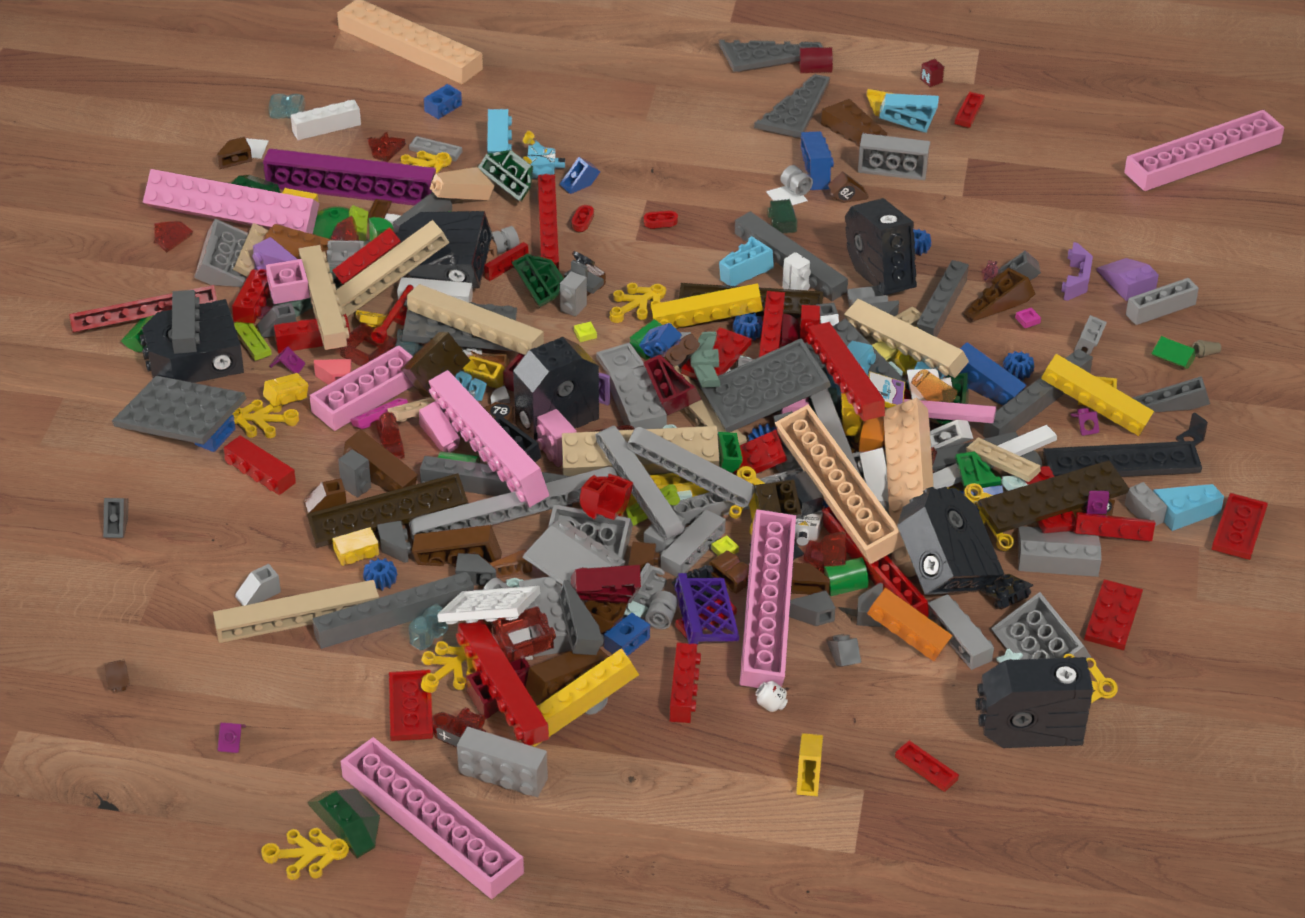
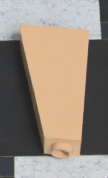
(462, 184)

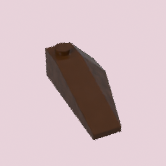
(1006, 292)
(606, 613)

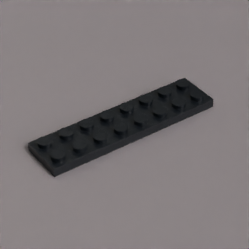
(1127, 458)

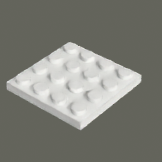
(489, 604)

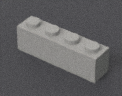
(1162, 301)
(692, 543)
(966, 637)

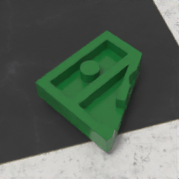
(975, 471)

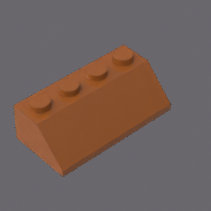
(294, 239)

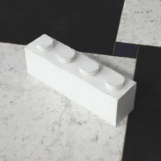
(325, 119)
(455, 289)

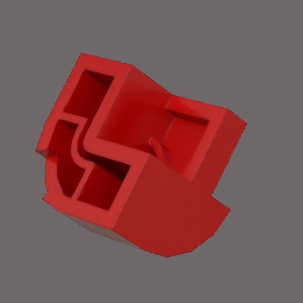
(605, 496)

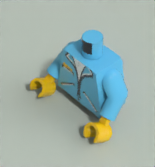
(541, 158)

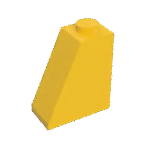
(809, 764)

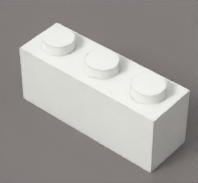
(875, 472)

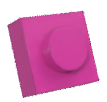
(1028, 317)

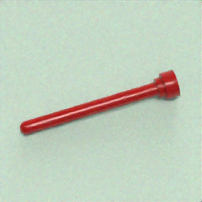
(380, 333)

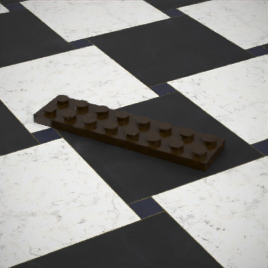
(793, 298)
(1050, 496)
(387, 507)

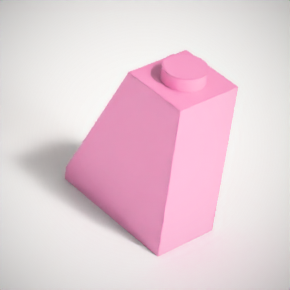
(438, 427)

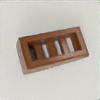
(512, 565)

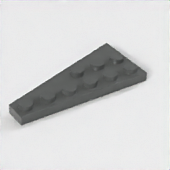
(762, 53)
(795, 111)

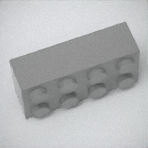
(893, 156)
(637, 399)
(549, 604)
(502, 762)

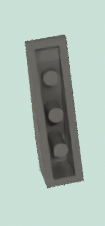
(1177, 397)
(580, 625)

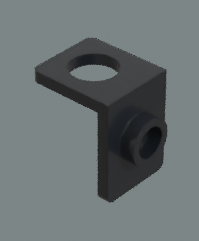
(1196, 429)

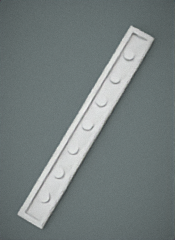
(1018, 446)

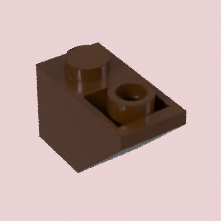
(326, 495)

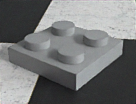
(619, 358)

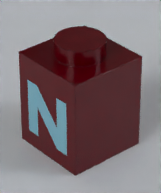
(932, 73)

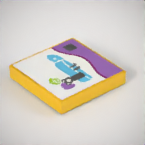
(890, 389)

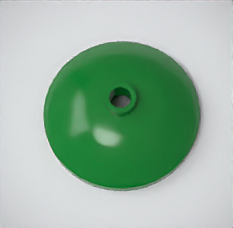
(328, 219)

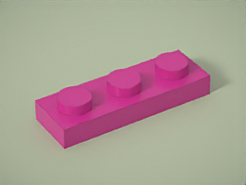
(364, 420)

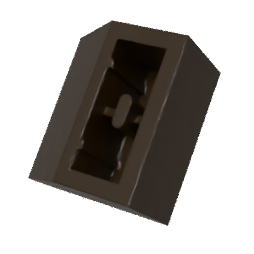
(778, 497)

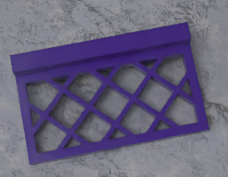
(690, 609)

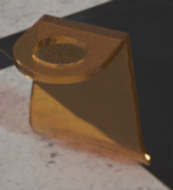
(497, 358)
(933, 388)

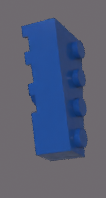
(817, 159)
(990, 378)

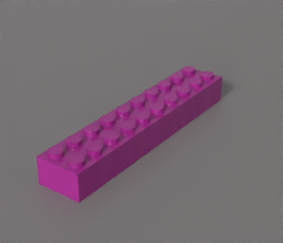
(348, 176)

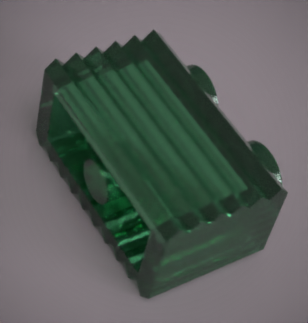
(782, 216)

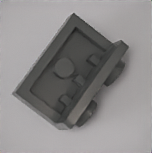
(866, 294)

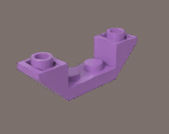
(1077, 285)

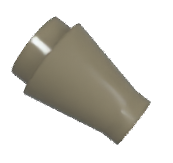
(1206, 348)

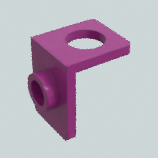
(290, 360)
(1084, 414)
(1097, 502)
(230, 737)

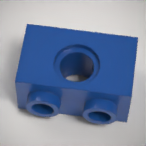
(660, 339)
(627, 634)

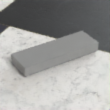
(435, 147)

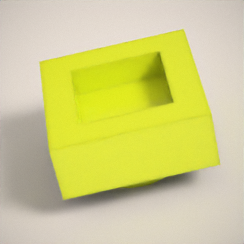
(585, 331)
(724, 544)

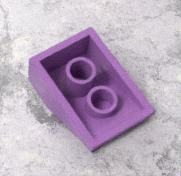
(270, 252)
(1129, 277)

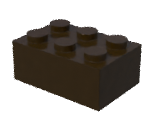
(433, 359)

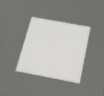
(257, 147)
(786, 193)

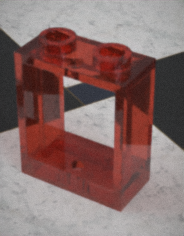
(361, 334)
(528, 618)

